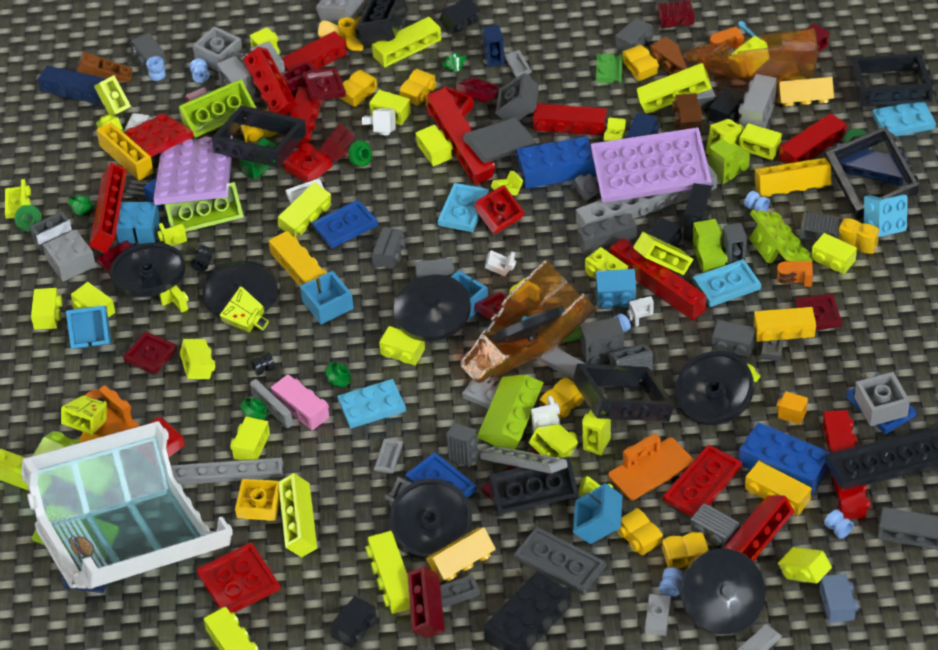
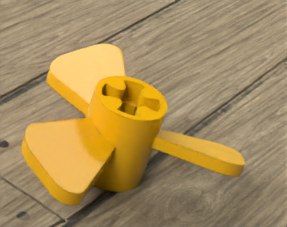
(346, 29)

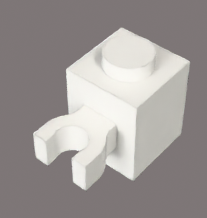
(382, 120)

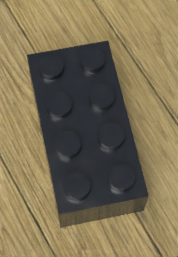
(381, 20)
(529, 489)
(527, 614)

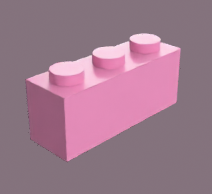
(301, 402)

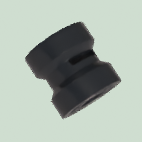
(201, 258)
(263, 363)

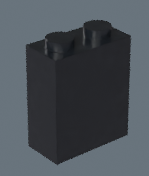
(697, 208)

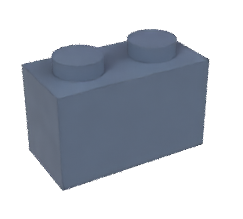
(838, 598)

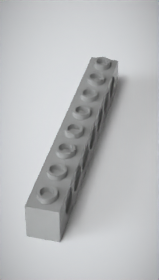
(636, 207)

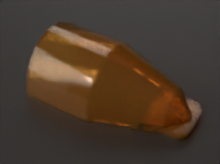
(787, 58)
(536, 294)

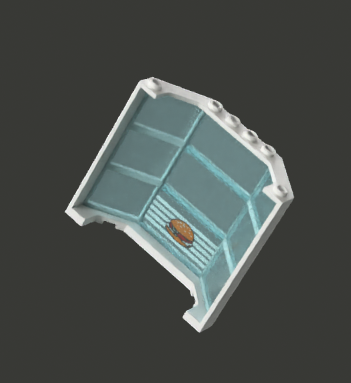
(115, 508)

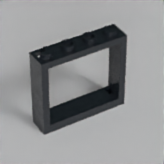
(896, 93)
(291, 126)
(860, 144)
(590, 376)

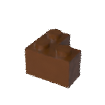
(687, 112)

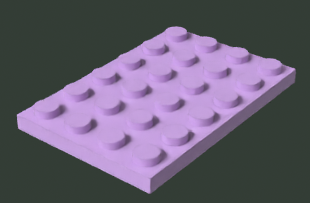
(650, 165)
(192, 173)

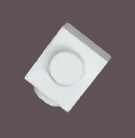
(499, 263)
(640, 308)

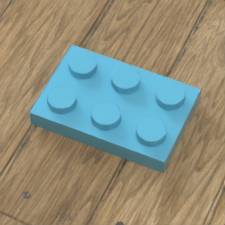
(905, 118)
(459, 207)
(727, 282)
(371, 403)

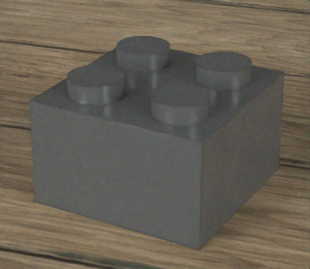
(517, 98)
(600, 339)

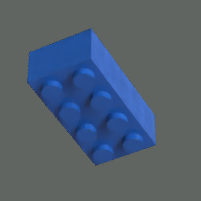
(555, 162)
(785, 454)

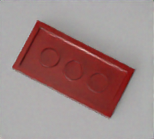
(702, 480)

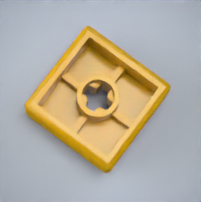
(258, 500)

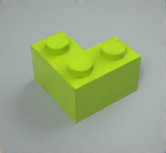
(727, 160)
(708, 245)

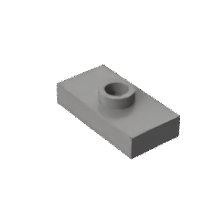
(657, 614)

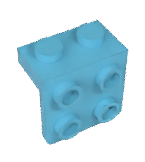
(886, 213)

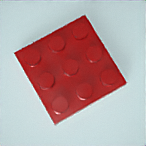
(159, 134)
(238, 579)

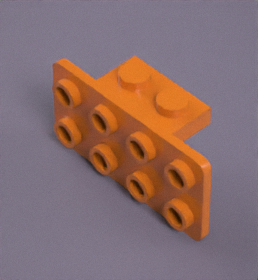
(118, 412)
(649, 465)

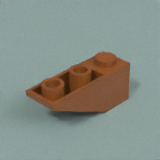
(668, 55)
(103, 68)

